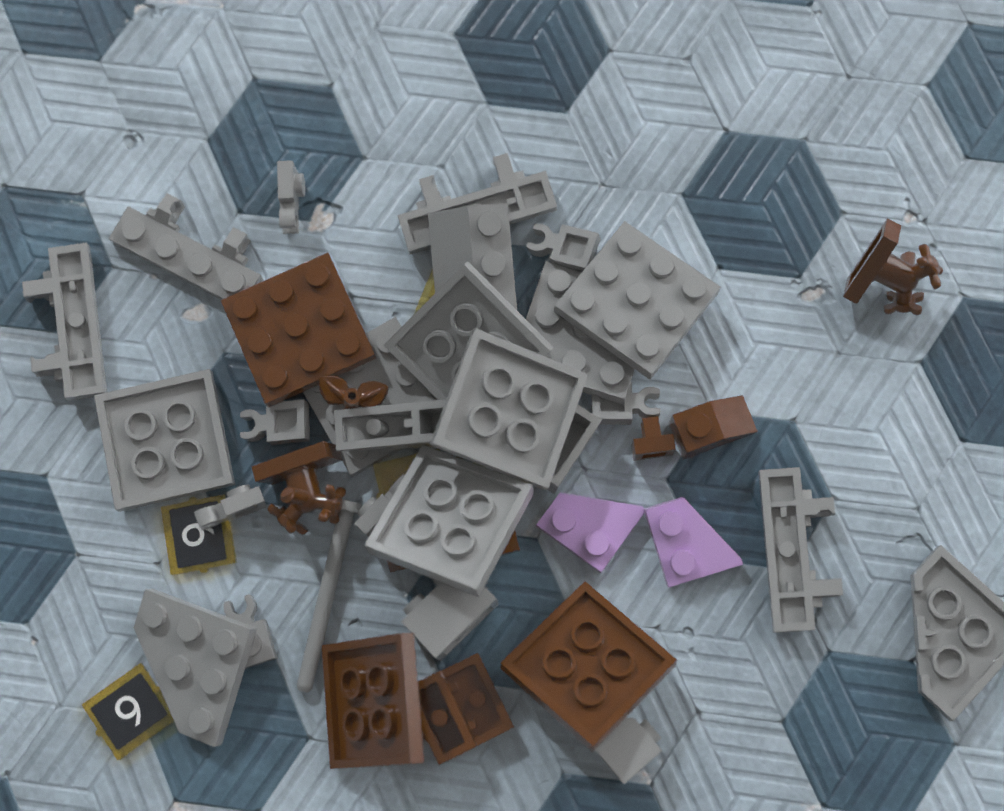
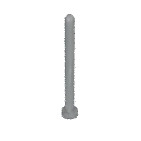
(326, 595)

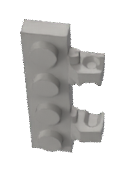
(525, 197)
(159, 242)
(72, 292)
(790, 580)

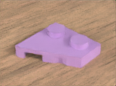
(590, 526)
(687, 543)

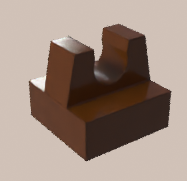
(652, 442)

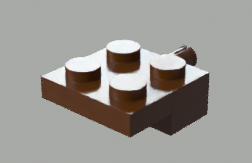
(460, 709)

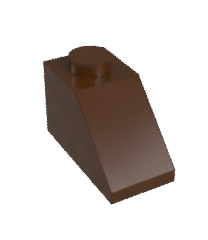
(711, 425)

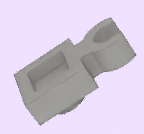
(290, 187)
(569, 248)
(619, 414)
(282, 423)
(239, 503)
(374, 508)
(262, 646)

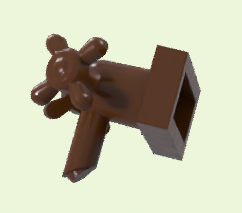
(893, 272)
(302, 489)

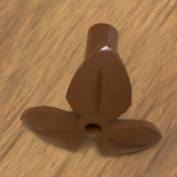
(337, 392)

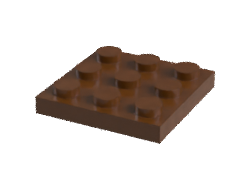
(298, 329)
(588, 665)
(372, 702)

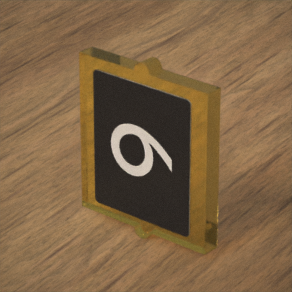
(190, 547)
(129, 711)

